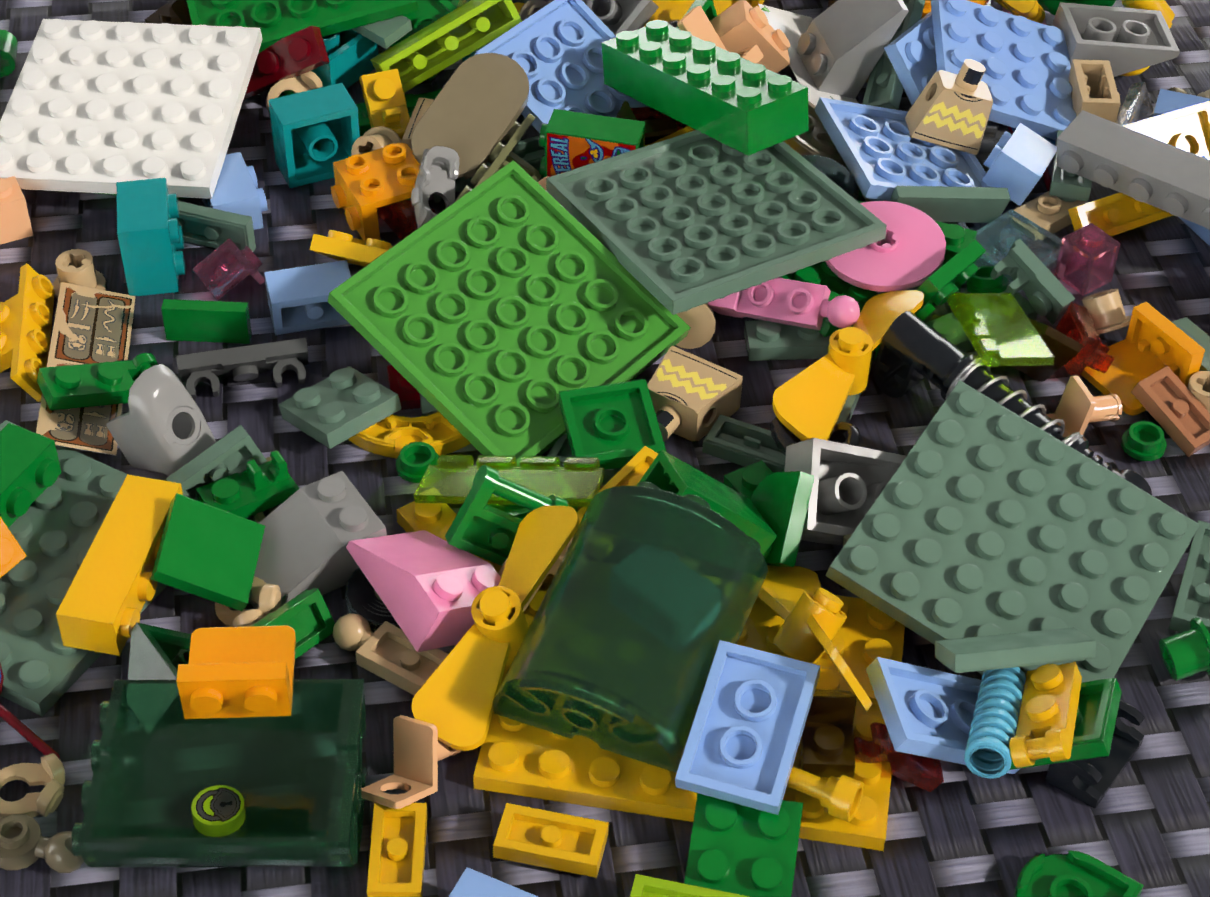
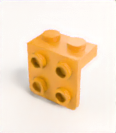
(372, 182)
(1148, 347)
(238, 672)

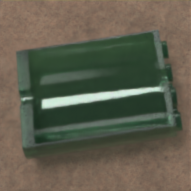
(634, 623)
(294, 772)

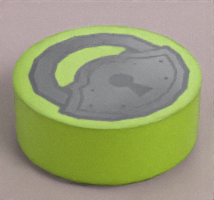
(218, 811)

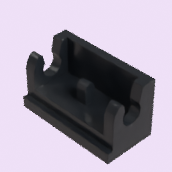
(1093, 777)

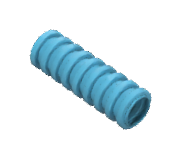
(994, 722)

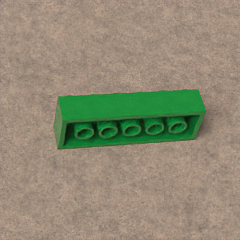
(706, 87)

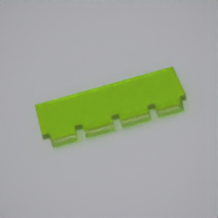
(999, 330)
(454, 476)

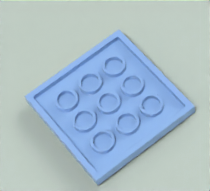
(1022, 60)
(562, 61)
(883, 154)

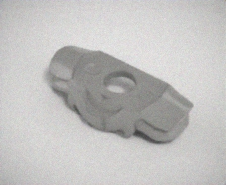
(435, 176)

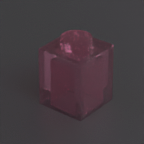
(1087, 259)

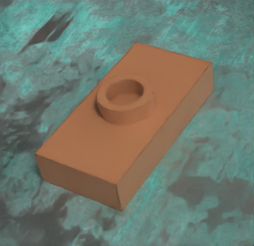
(1175, 410)

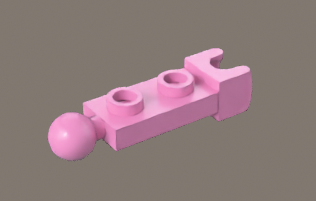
(790, 304)

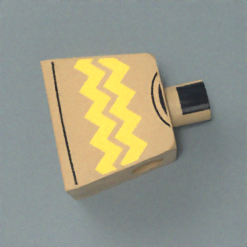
(953, 109)
(692, 394)

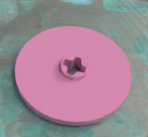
(902, 260)

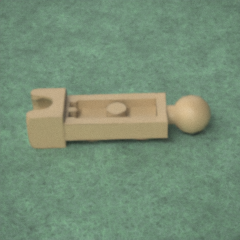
(387, 652)

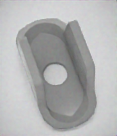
(162, 423)

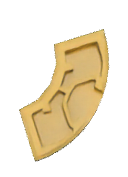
(395, 432)

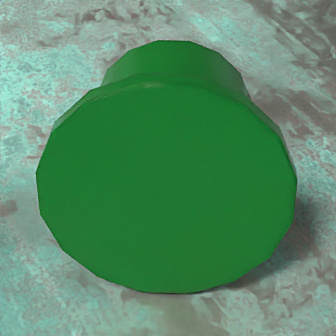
(1187, 651)

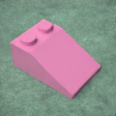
(424, 584)

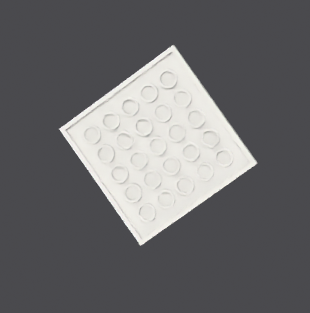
(126, 105)

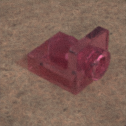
(227, 268)

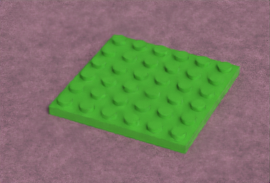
(505, 311)

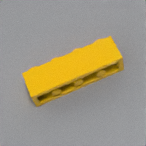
(117, 569)

